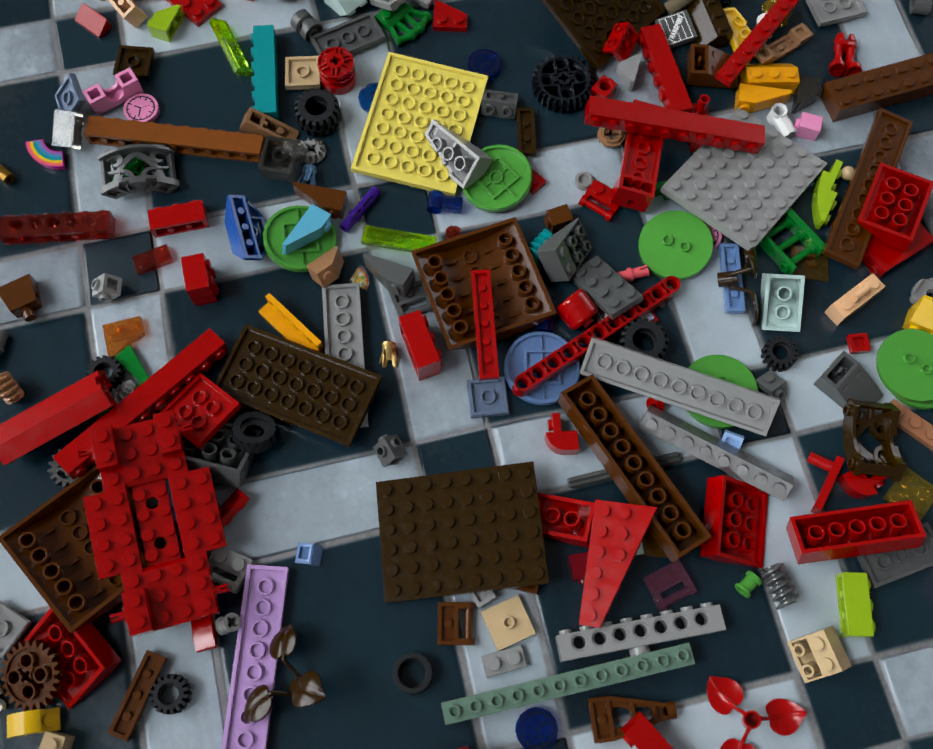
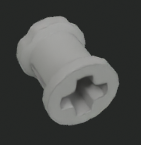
(229, 623)

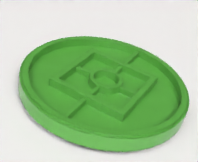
(504, 182)
(279, 228)
(675, 245)
(907, 365)
(725, 369)

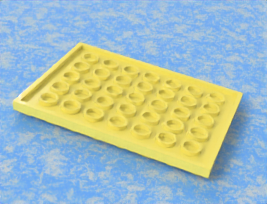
(403, 106)

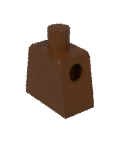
(22, 297)

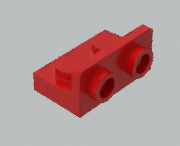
(621, 41)

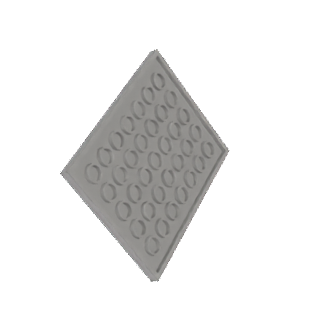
(742, 190)

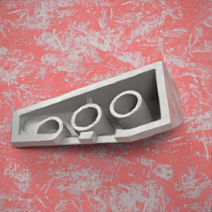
(460, 156)

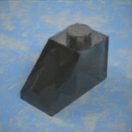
(806, 93)

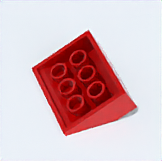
(895, 206)
(736, 521)
(85, 656)

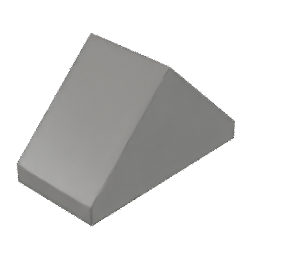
(627, 71)

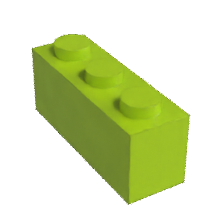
(854, 605)

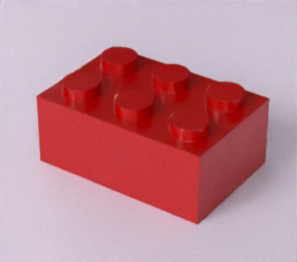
(420, 344)

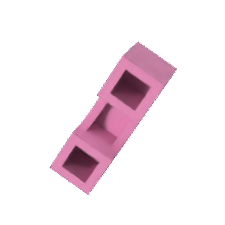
(106, 99)

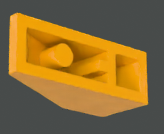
(757, 98)

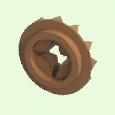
(603, 137)

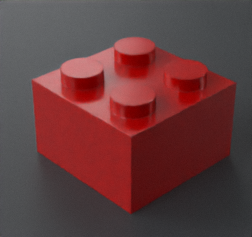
(199, 279)

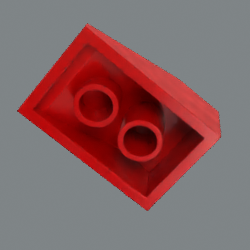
(566, 519)

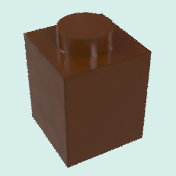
(558, 218)

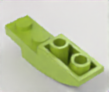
(824, 195)

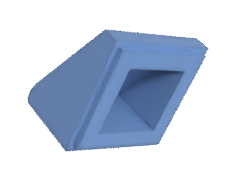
(309, 554)

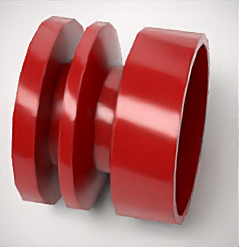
(337, 70)

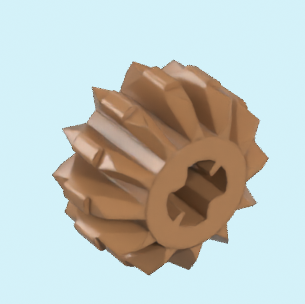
(10, 389)

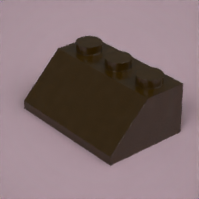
(710, 23)

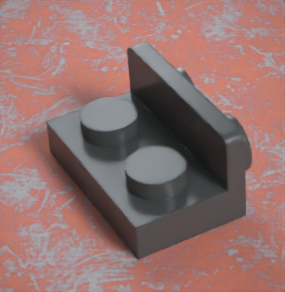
(499, 104)

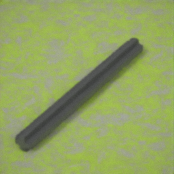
(602, 475)

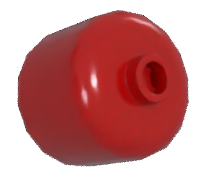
(577, 310)

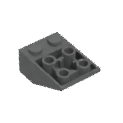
(564, 251)
(848, 379)

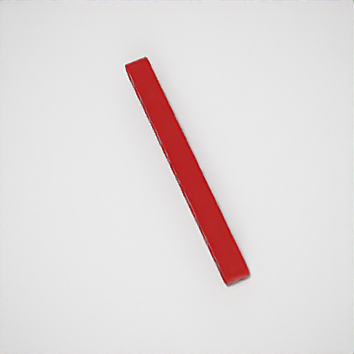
(603, 328)

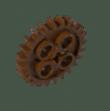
(32, 675)

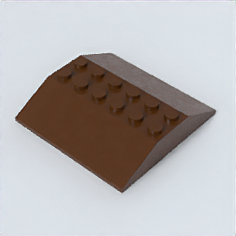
(516, 284)
(58, 554)

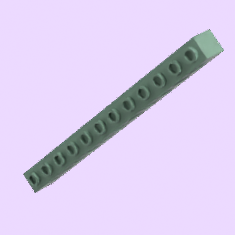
(567, 683)

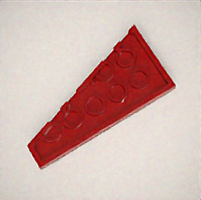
(612, 548)

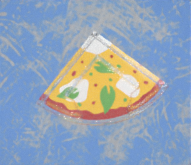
(361, 277)

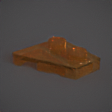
(122, 333)

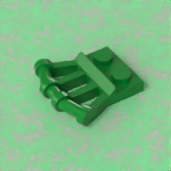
(394, 19)

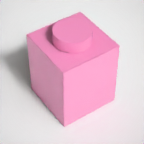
(808, 126)

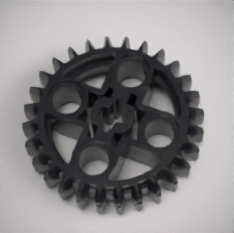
(562, 82)

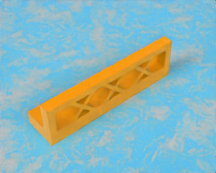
(288, 324)

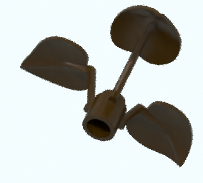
(731, 278)
(304, 691)

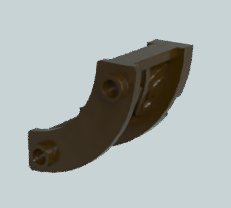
(890, 461)

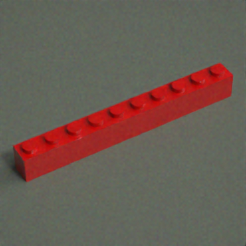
(674, 124)
(147, 397)

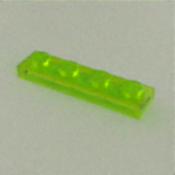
(230, 47)
(395, 239)

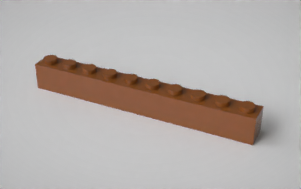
(183, 139)

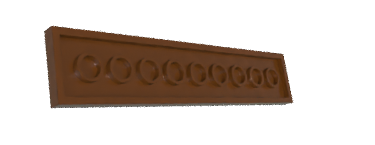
(885, 145)

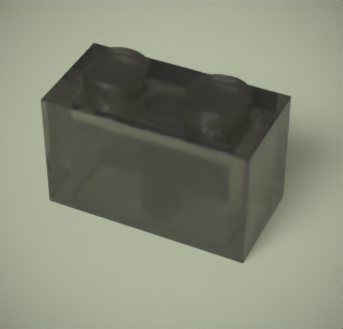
(67, 129)

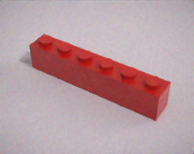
(664, 69)

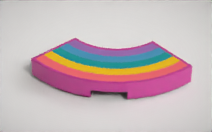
(43, 155)

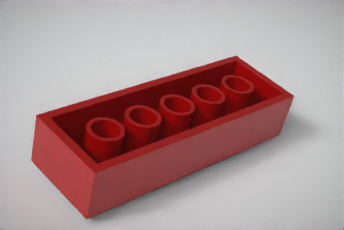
(855, 532)

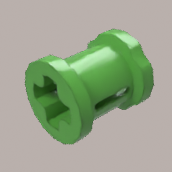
(748, 584)

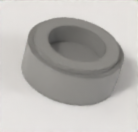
(583, 180)
(639, 650)

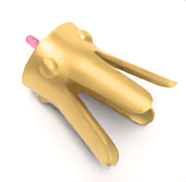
(389, 353)

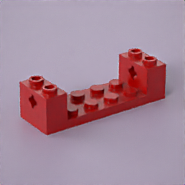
(638, 170)

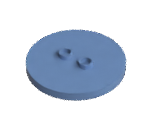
(530, 350)

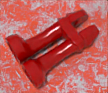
(846, 47)

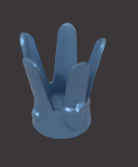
(309, 171)

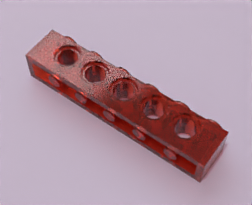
(48, 232)

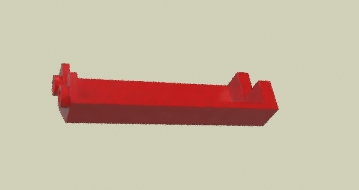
(55, 416)

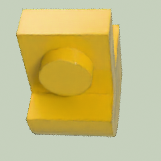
(33, 722)

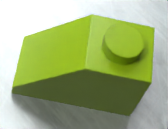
(166, 22)

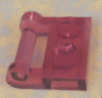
(665, 579)

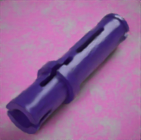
(347, 224)

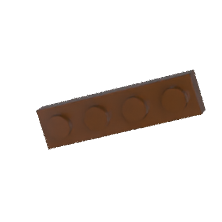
(137, 696)

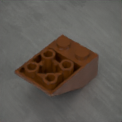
(703, 64)

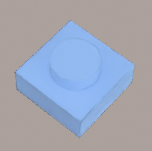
(733, 438)

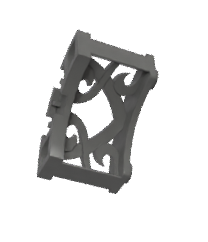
(123, 155)

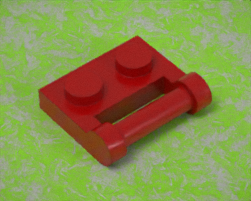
(601, 194)

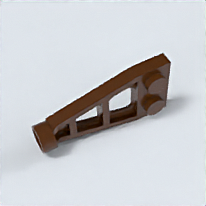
(602, 721)

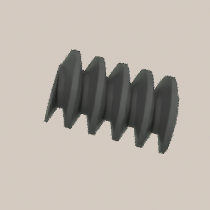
(779, 585)

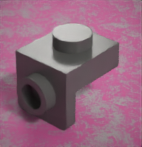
(772, 385)

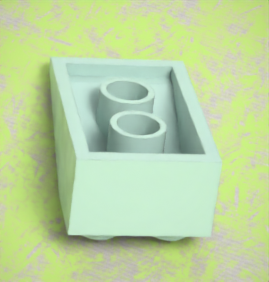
(781, 301)

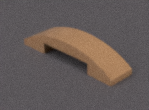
(782, 47)

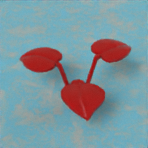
(726, 694)

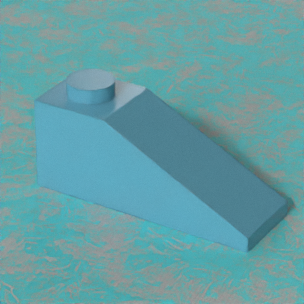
(308, 229)

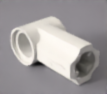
(779, 118)

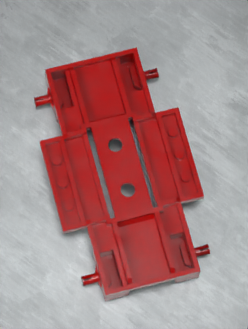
(170, 587)

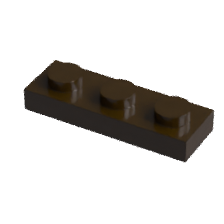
(526, 131)

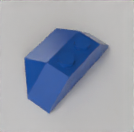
(244, 228)

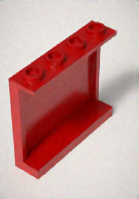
(882, 258)

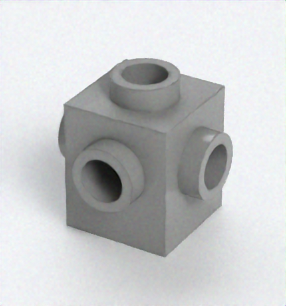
(106, 287)

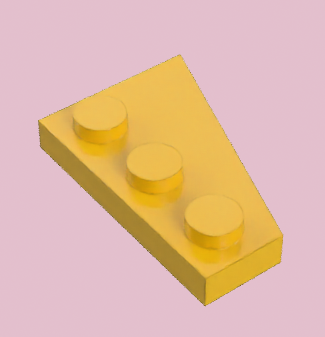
(738, 26)

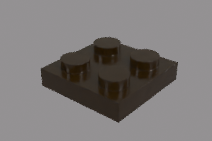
(137, 58)

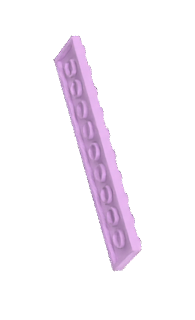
(252, 665)

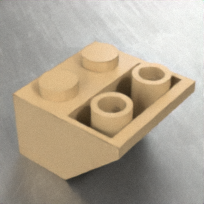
(819, 654)

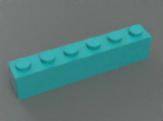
(265, 70)

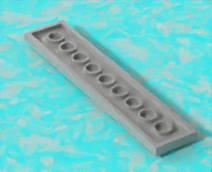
(680, 386)

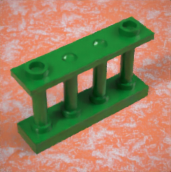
(801, 232)

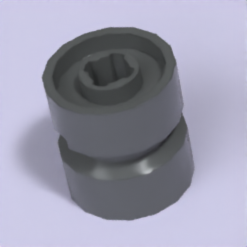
(305, 24)

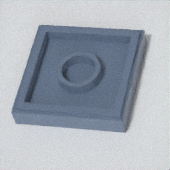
(69, 95)
(487, 398)

